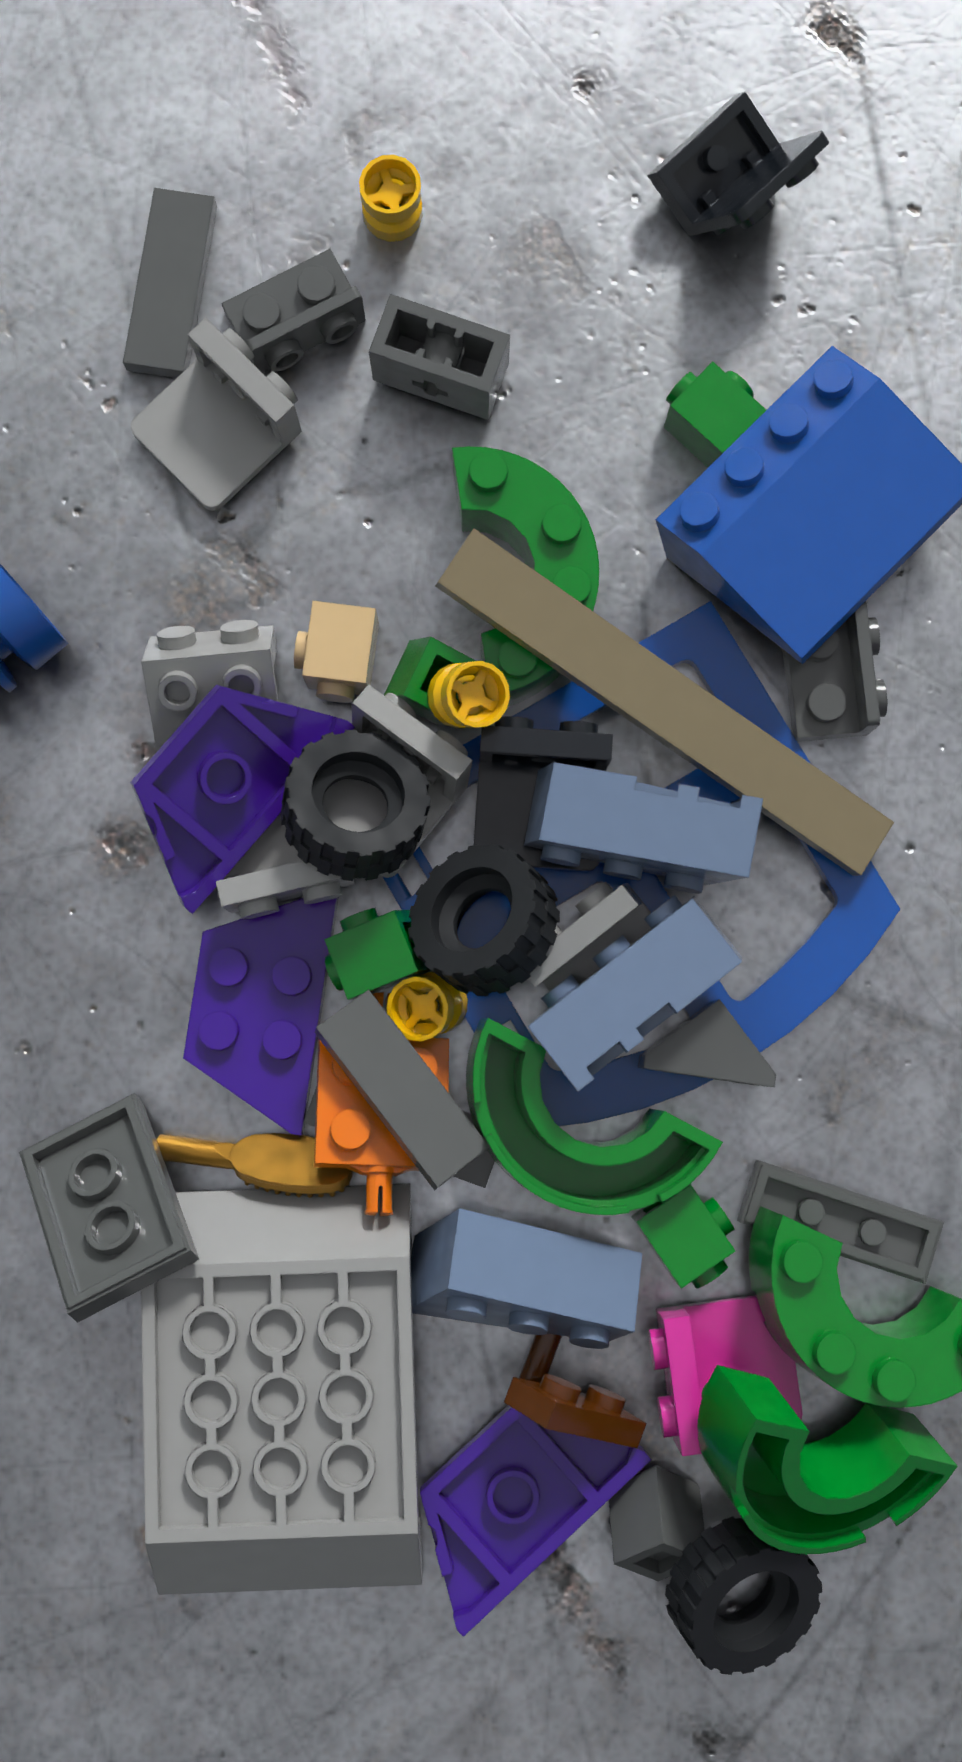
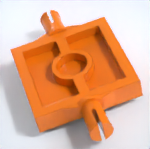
(352, 1133)

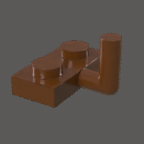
(562, 1406)

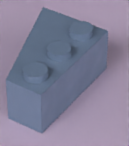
(641, 827)
(633, 989)
(524, 1279)

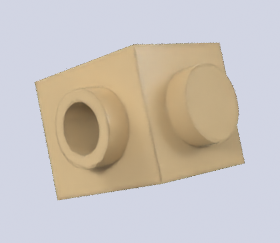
(337, 650)

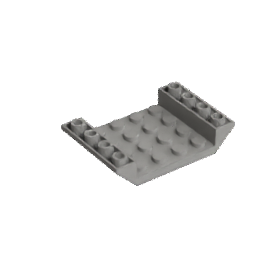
(282, 1397)

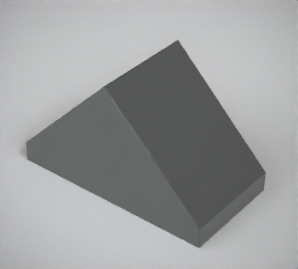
(710, 1047)

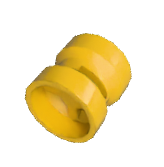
(387, 183)
(481, 698)
(417, 1012)

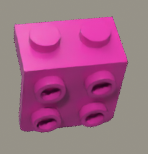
(696, 1340)

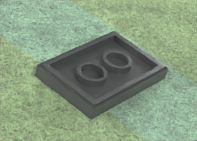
(107, 1208)

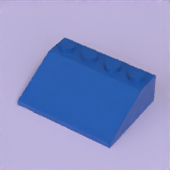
(814, 505)

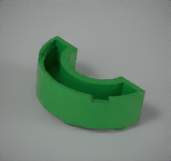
(544, 525)
(584, 1177)
(803, 1309)
(820, 1491)

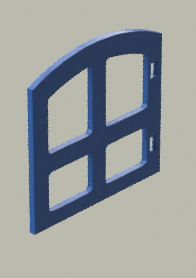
(780, 1003)

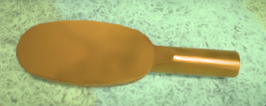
(263, 1160)

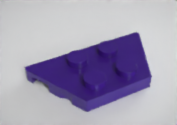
(222, 783)
(259, 1007)
(513, 1503)

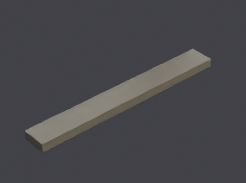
(663, 702)

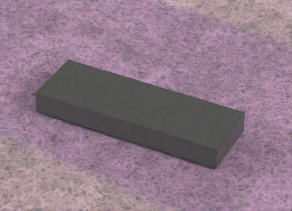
(170, 282)
(401, 1089)
(867, 1227)

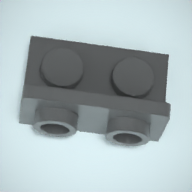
(296, 312)
(836, 686)

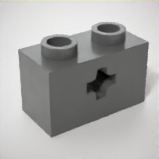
(439, 356)

